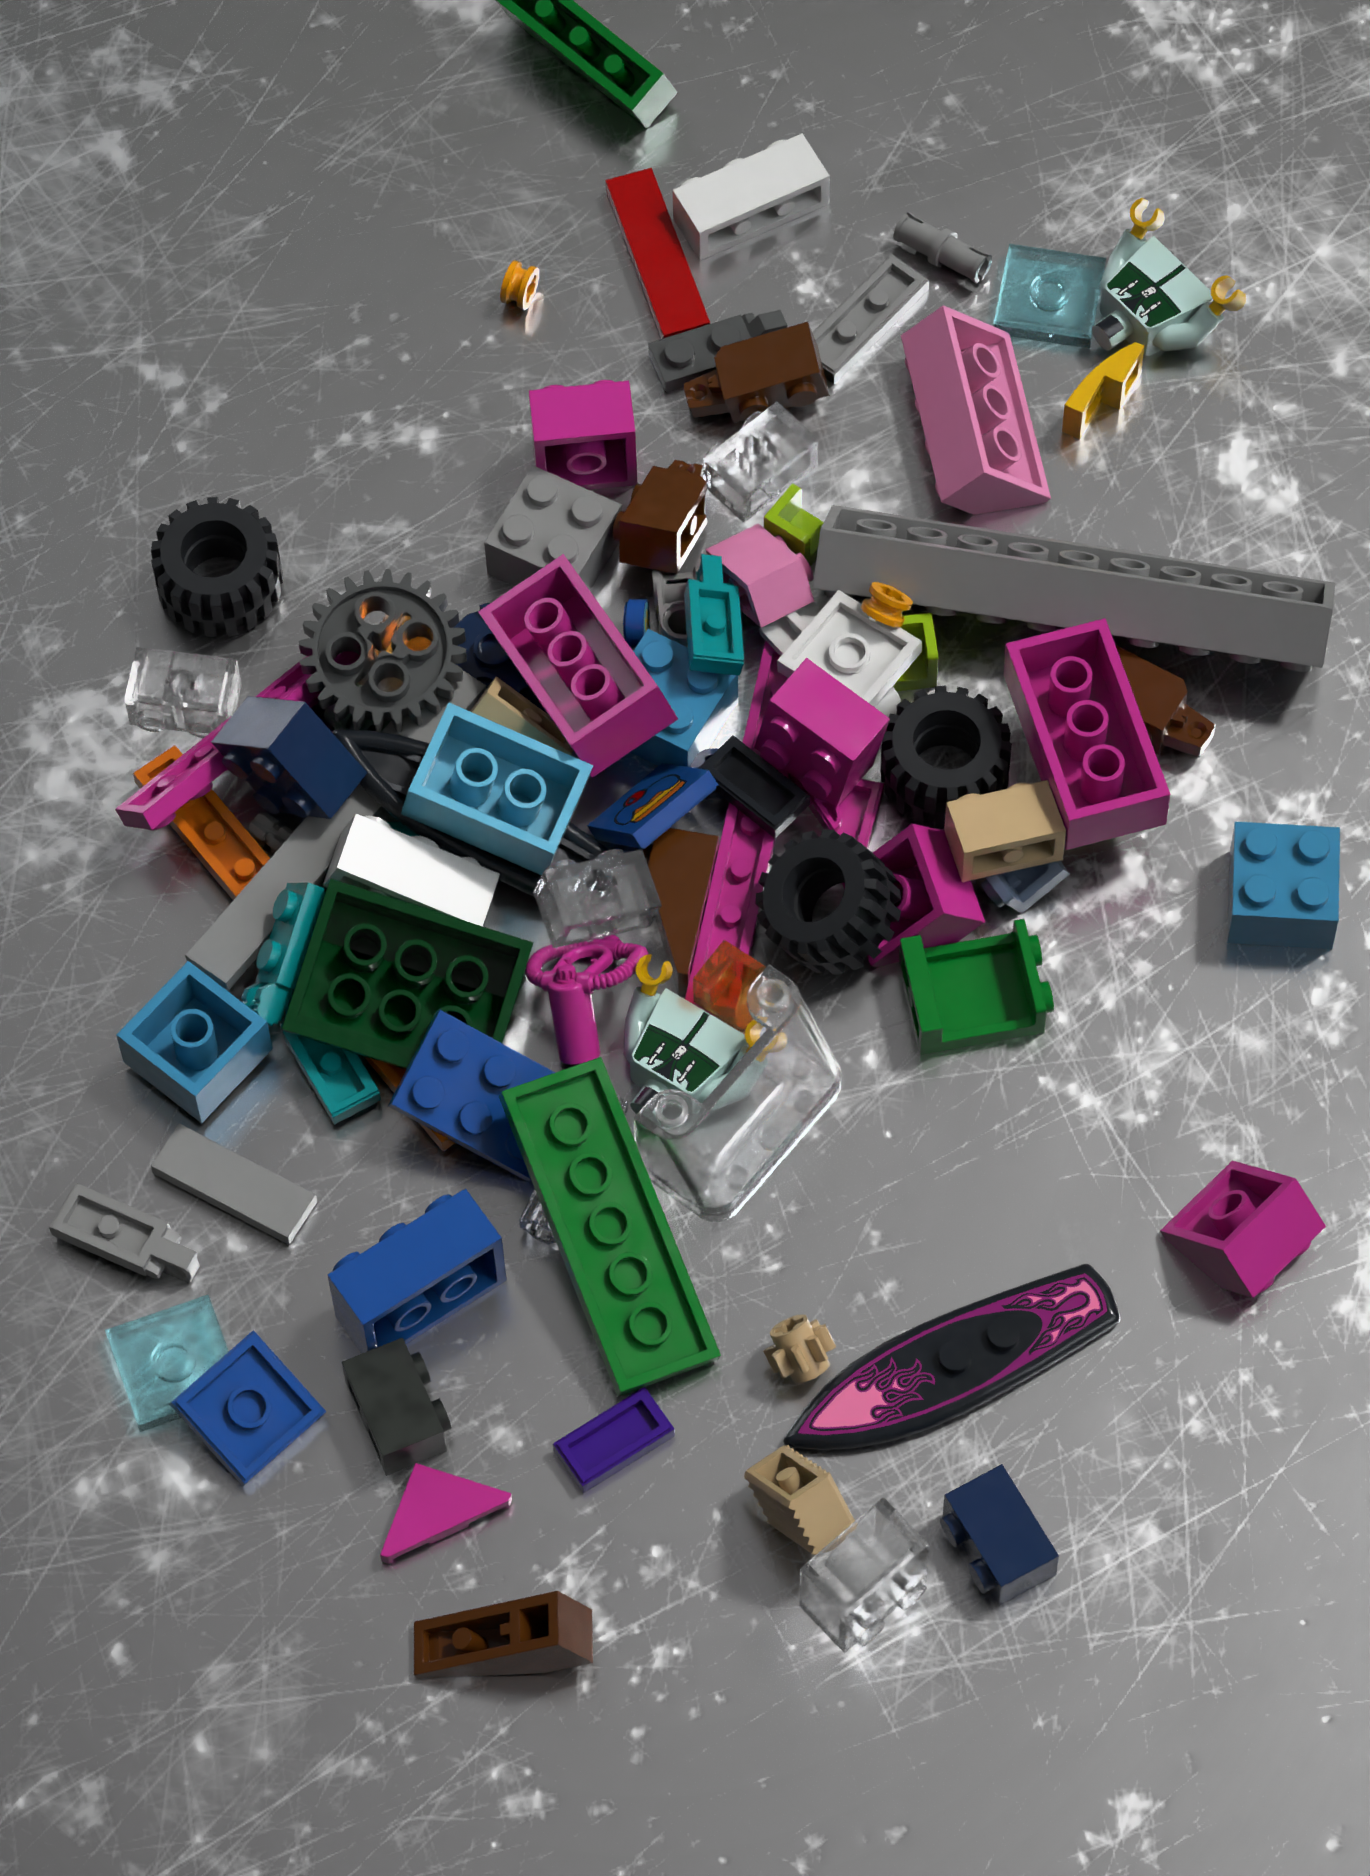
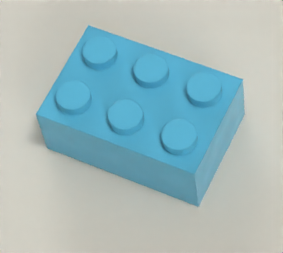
(496, 789)

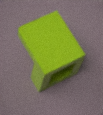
(794, 524)
(924, 669)

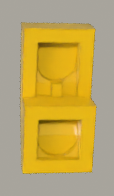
(1105, 384)

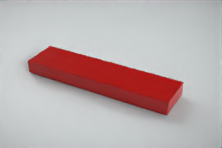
(656, 253)

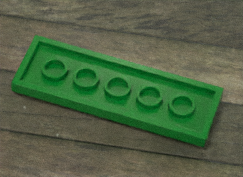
(609, 1226)

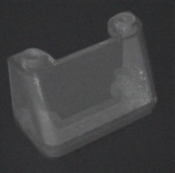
(726, 1147)

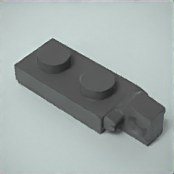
(693, 352)

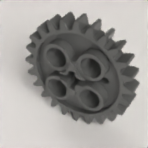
(422, 672)

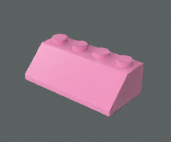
(974, 414)

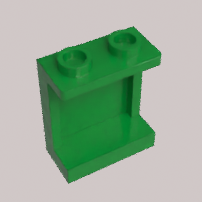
(975, 990)

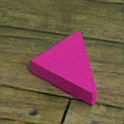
(855, 813)
(437, 1507)

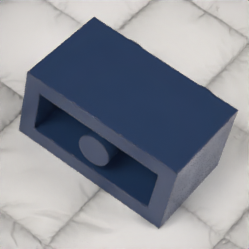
(998, 1535)

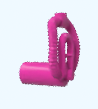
(572, 990)

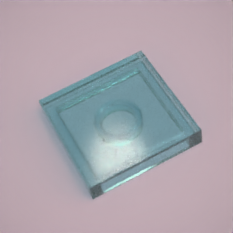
(1049, 295)
(164, 1356)

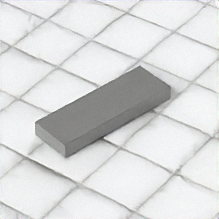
(867, 315)
(234, 1183)

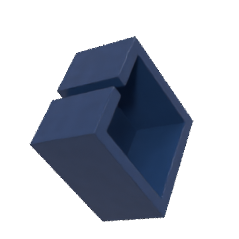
(288, 757)

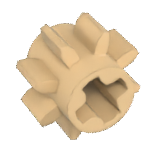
(799, 1348)

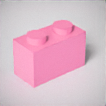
(768, 574)

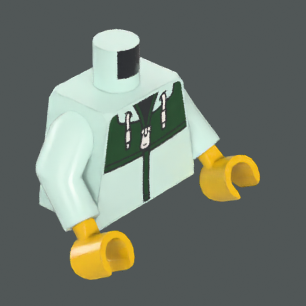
(1154, 296)
(677, 1042)

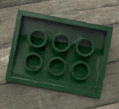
(388, 967)

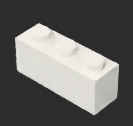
(751, 196)
(411, 870)

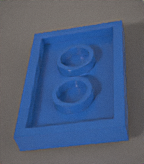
(457, 1088)

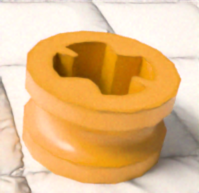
(519, 285)
(886, 604)

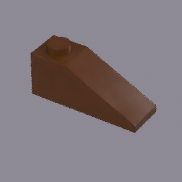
(682, 874)
(506, 1638)

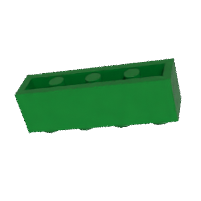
(595, 55)

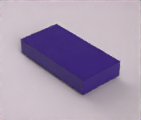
(613, 1439)

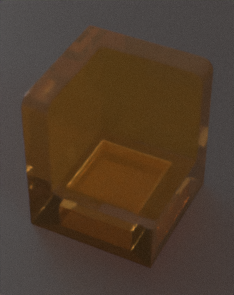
(724, 984)

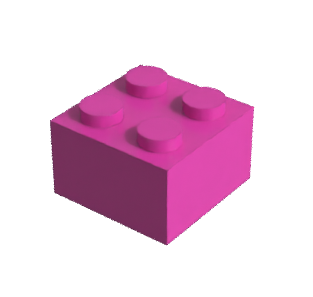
(585, 433)
(821, 733)

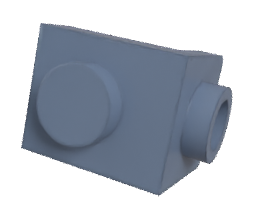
(1024, 886)

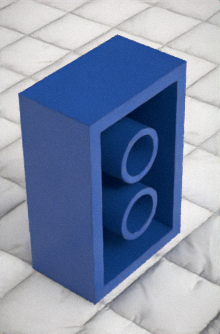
(418, 1273)

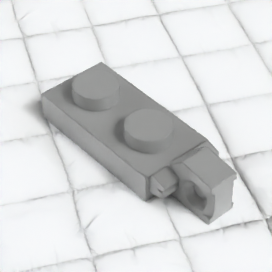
(122, 1235)

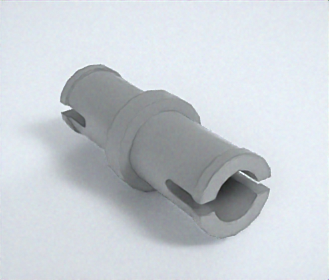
(942, 247)

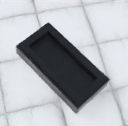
(756, 787)

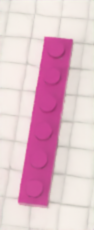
(195, 770)

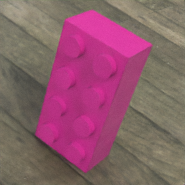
(578, 665)
(1086, 733)

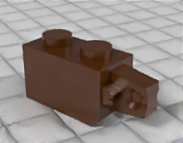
(758, 373)
(663, 518)
(1164, 707)

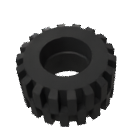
(210, 533)
(938, 721)
(800, 880)

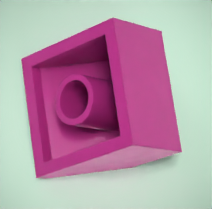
(931, 892)
(1245, 1227)

